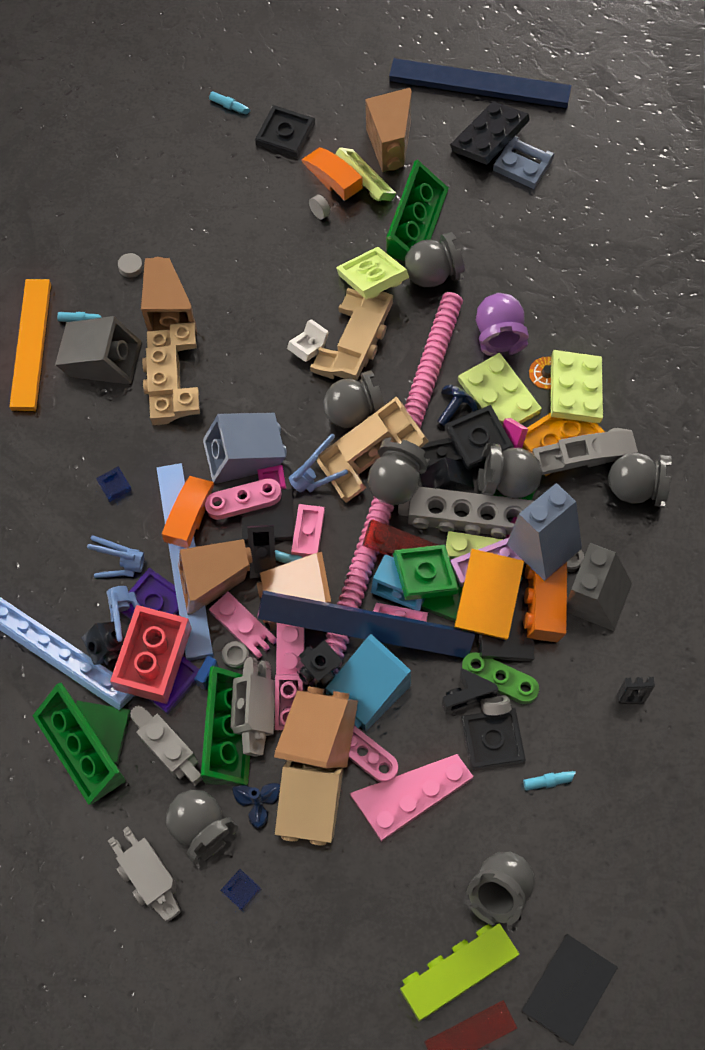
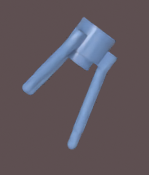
(304, 476)
(130, 559)
(119, 601)

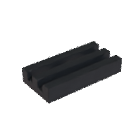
(631, 689)

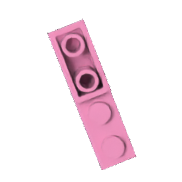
(287, 682)

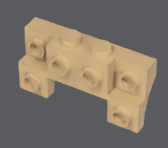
(359, 337)
(163, 374)
(360, 446)

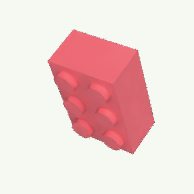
(151, 654)

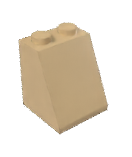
(308, 802)

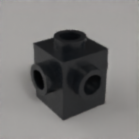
(102, 643)
(318, 664)

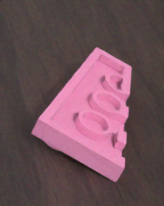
(404, 798)

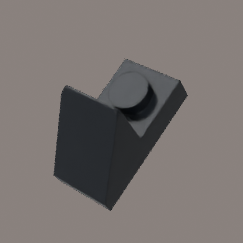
(262, 548)
(475, 690)

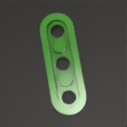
(513, 678)

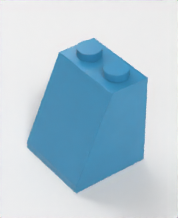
(373, 679)

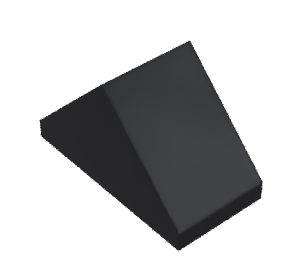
(448, 475)

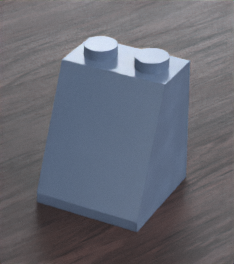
(242, 445)
(547, 532)

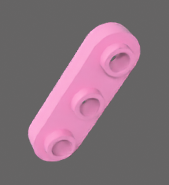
(234, 506)
(374, 759)

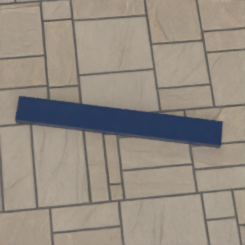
(480, 83)
(362, 623)

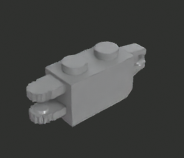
(253, 706)
(166, 745)
(148, 874)

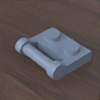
(521, 168)

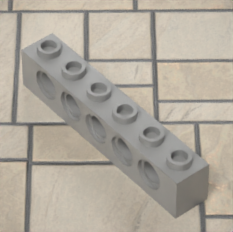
(472, 504)

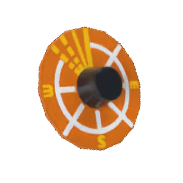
(541, 372)

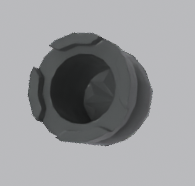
(433, 261)
(352, 401)
(511, 472)
(396, 473)
(639, 478)
(198, 823)
(501, 888)

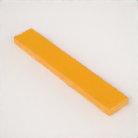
(30, 345)

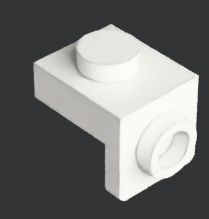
(307, 343)

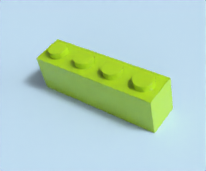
(459, 971)

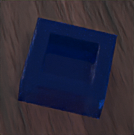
(113, 484)
(241, 889)

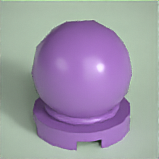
(501, 325)

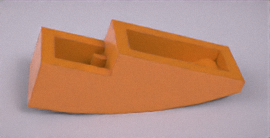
(334, 172)
(187, 512)

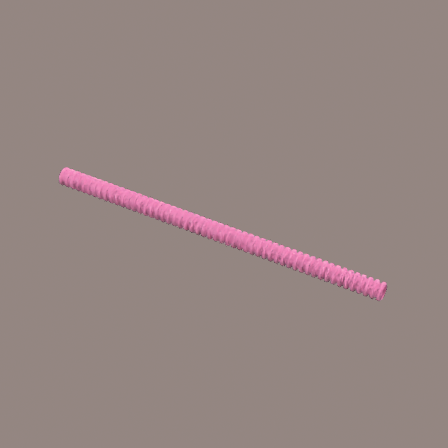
(416, 406)

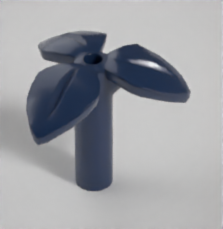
(460, 397)
(247, 796)

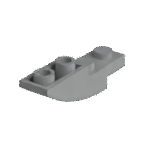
(585, 450)

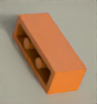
(546, 605)

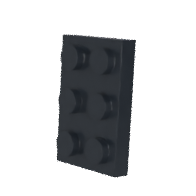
(490, 132)

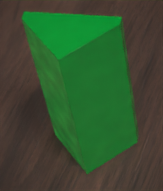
(416, 211)
(77, 745)
(222, 749)

